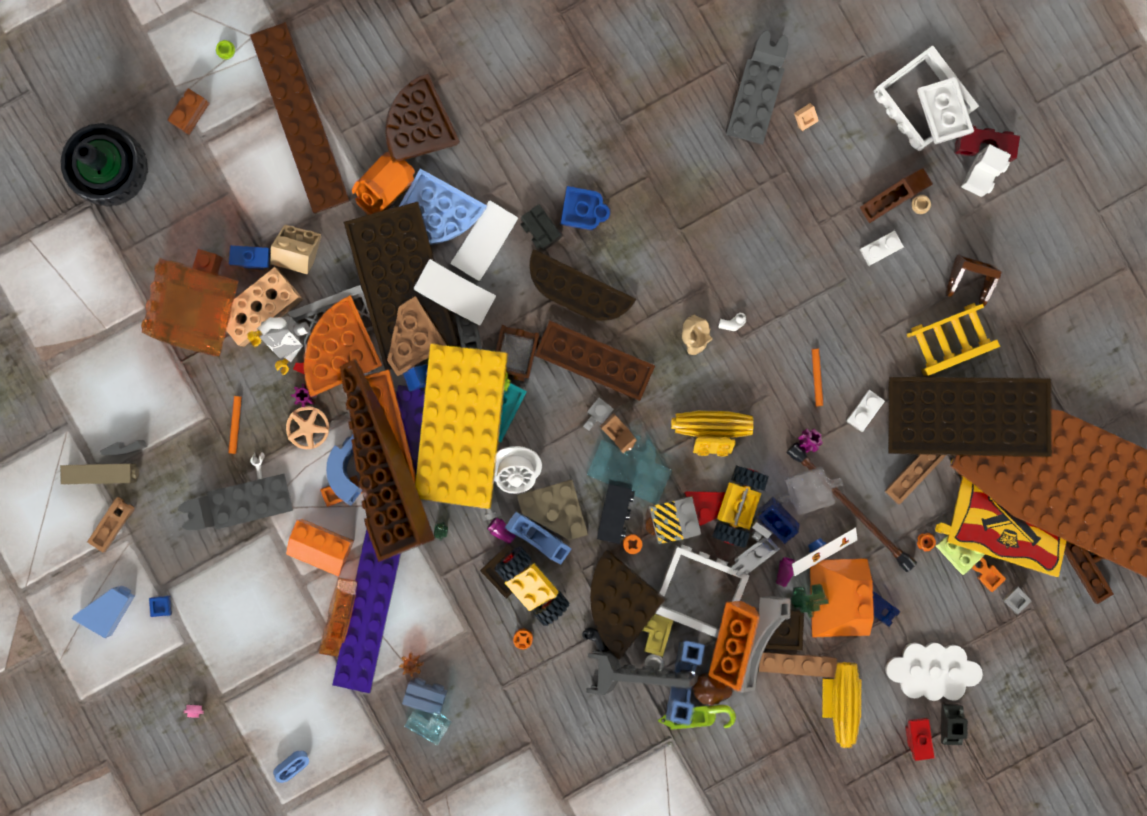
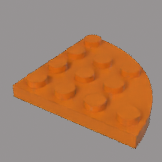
(334, 342)

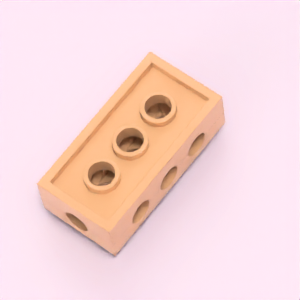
(261, 293)

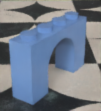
(679, 705)

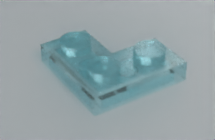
(430, 730)

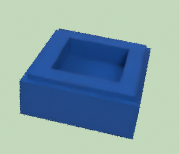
(160, 606)

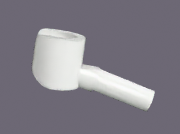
(257, 462)

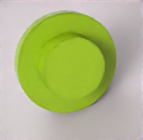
(225, 49)

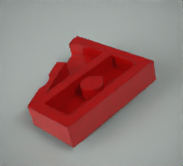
(706, 505)

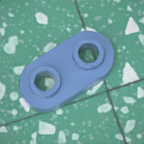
(291, 766)

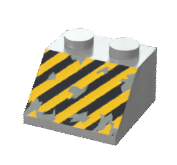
(675, 520)

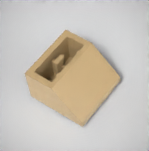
(295, 249)

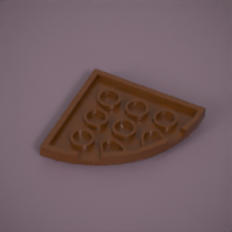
(418, 122)

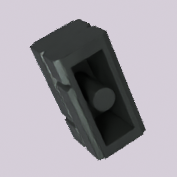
(540, 227)

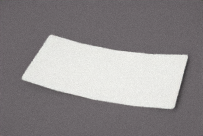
(484, 241)
(454, 292)

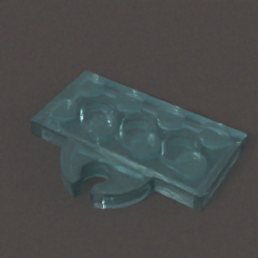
(631, 467)

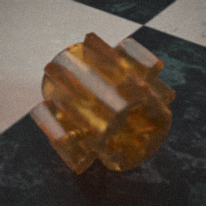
(415, 660)

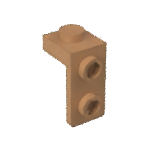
(619, 433)

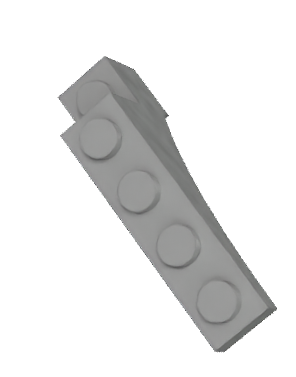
(771, 614)

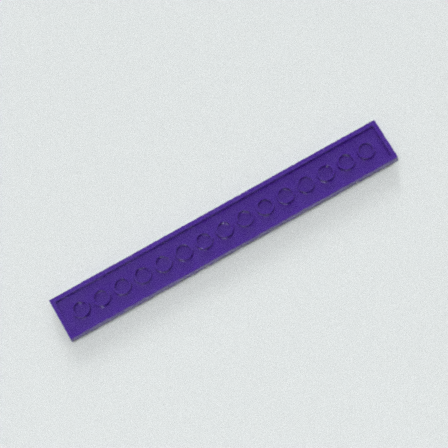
(375, 579)

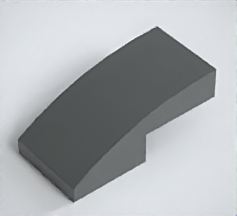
(119, 448)

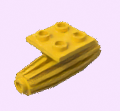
(713, 430)
(843, 702)

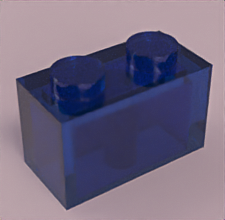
(778, 520)

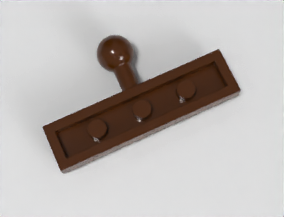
(1088, 572)

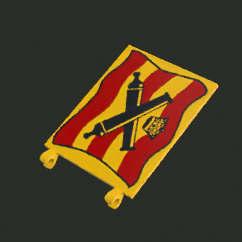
(992, 530)

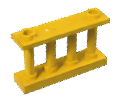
(950, 358)

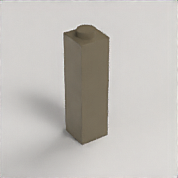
(98, 473)

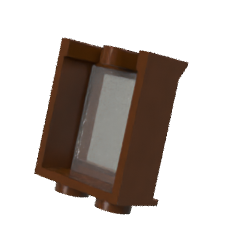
(521, 351)

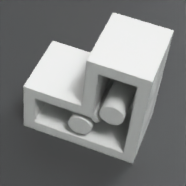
(984, 169)

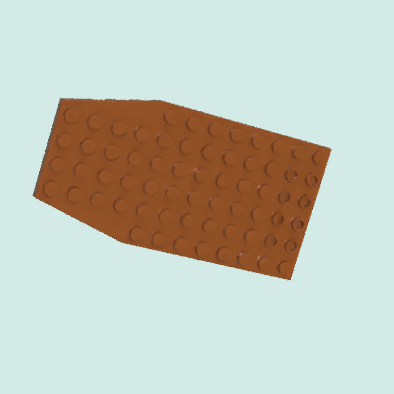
(1083, 493)

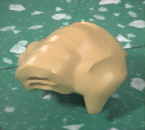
(696, 334)

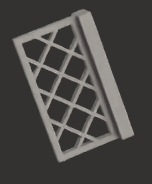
(326, 303)

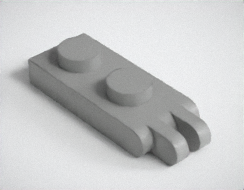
(755, 556)

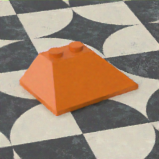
(850, 598)

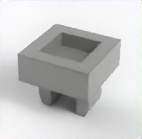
(760, 529)
(1016, 600)

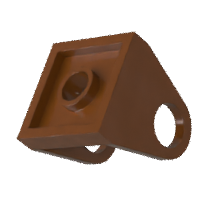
(961, 263)

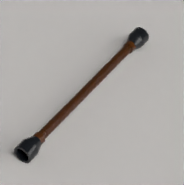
(904, 560)

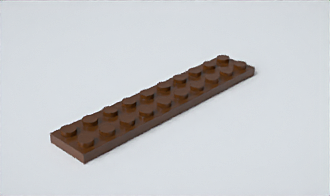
(299, 118)

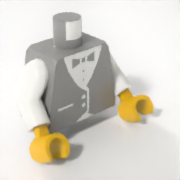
(282, 337)

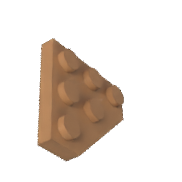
(412, 337)

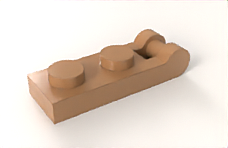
(110, 525)

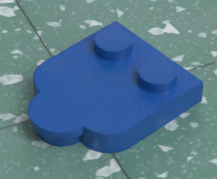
(583, 209)

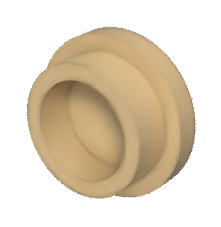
(921, 204)

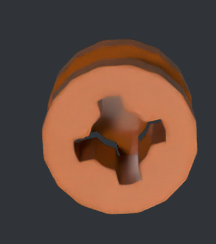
(630, 541)
(523, 642)

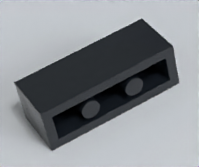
(615, 511)

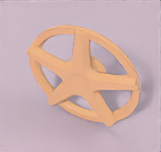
(307, 427)

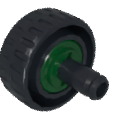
(104, 164)

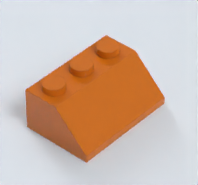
(319, 546)

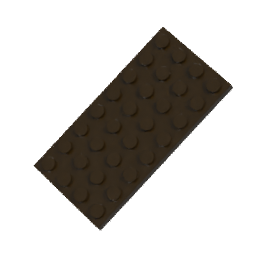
(389, 259)
(970, 416)

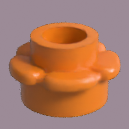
(931, 541)

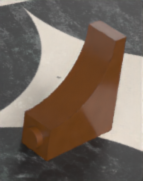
(896, 195)

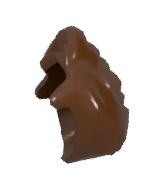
(710, 690)

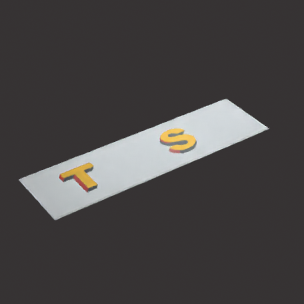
(824, 552)

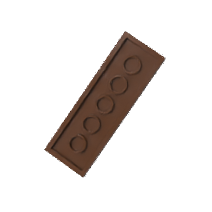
(594, 360)

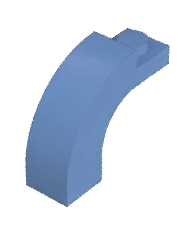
(338, 475)
(538, 537)

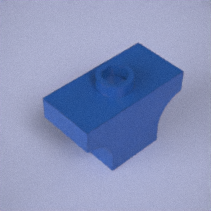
(249, 257)
(416, 377)

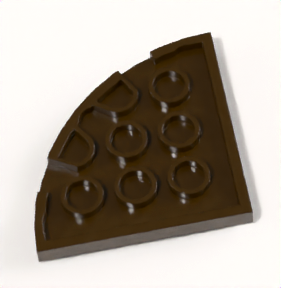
(621, 603)

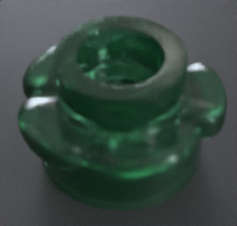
(440, 531)

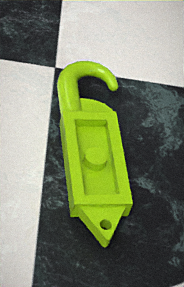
(703, 717)

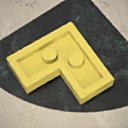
(659, 631)

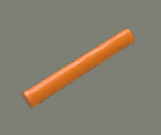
(817, 377)
(235, 424)

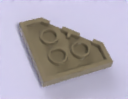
(555, 509)

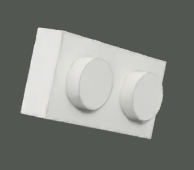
(881, 248)
(865, 410)

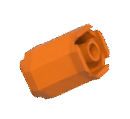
(382, 184)

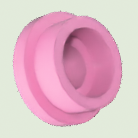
(193, 711)

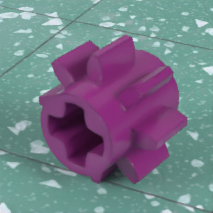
(302, 390)
(810, 440)

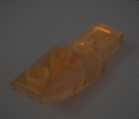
(339, 617)

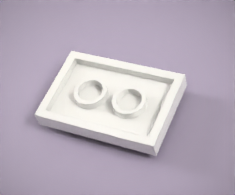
(945, 110)

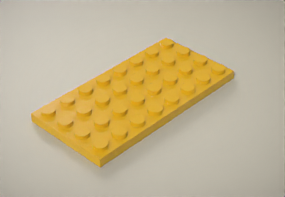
(460, 425)

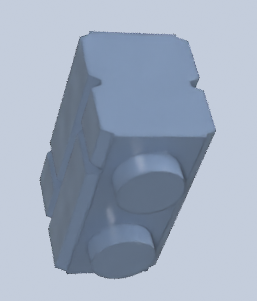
(424, 696)

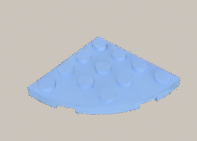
(443, 207)

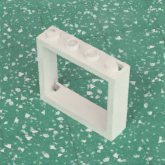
(942, 71)
(703, 558)

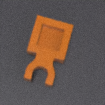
(989, 575)

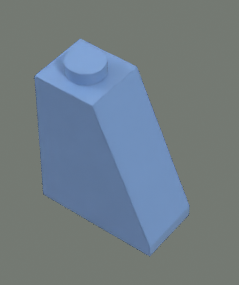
(105, 612)

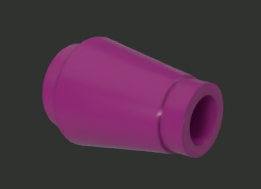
(498, 529)
(785, 571)

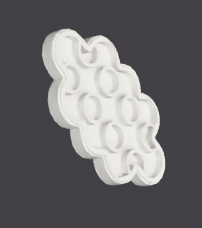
(933, 671)

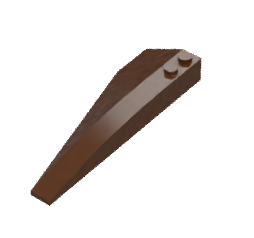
(390, 497)

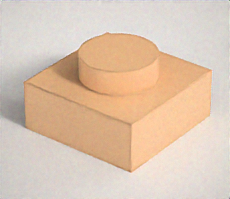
(806, 117)

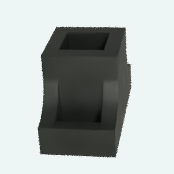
(953, 725)

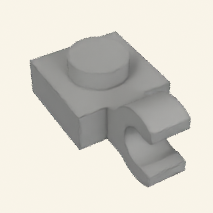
(599, 412)

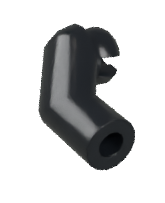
(593, 635)

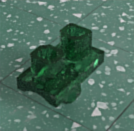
(811, 602)

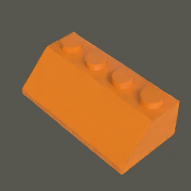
(734, 644)

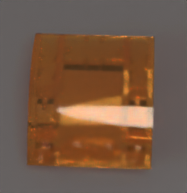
(189, 307)

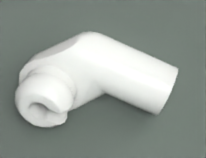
(734, 324)

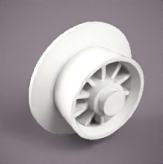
(516, 469)

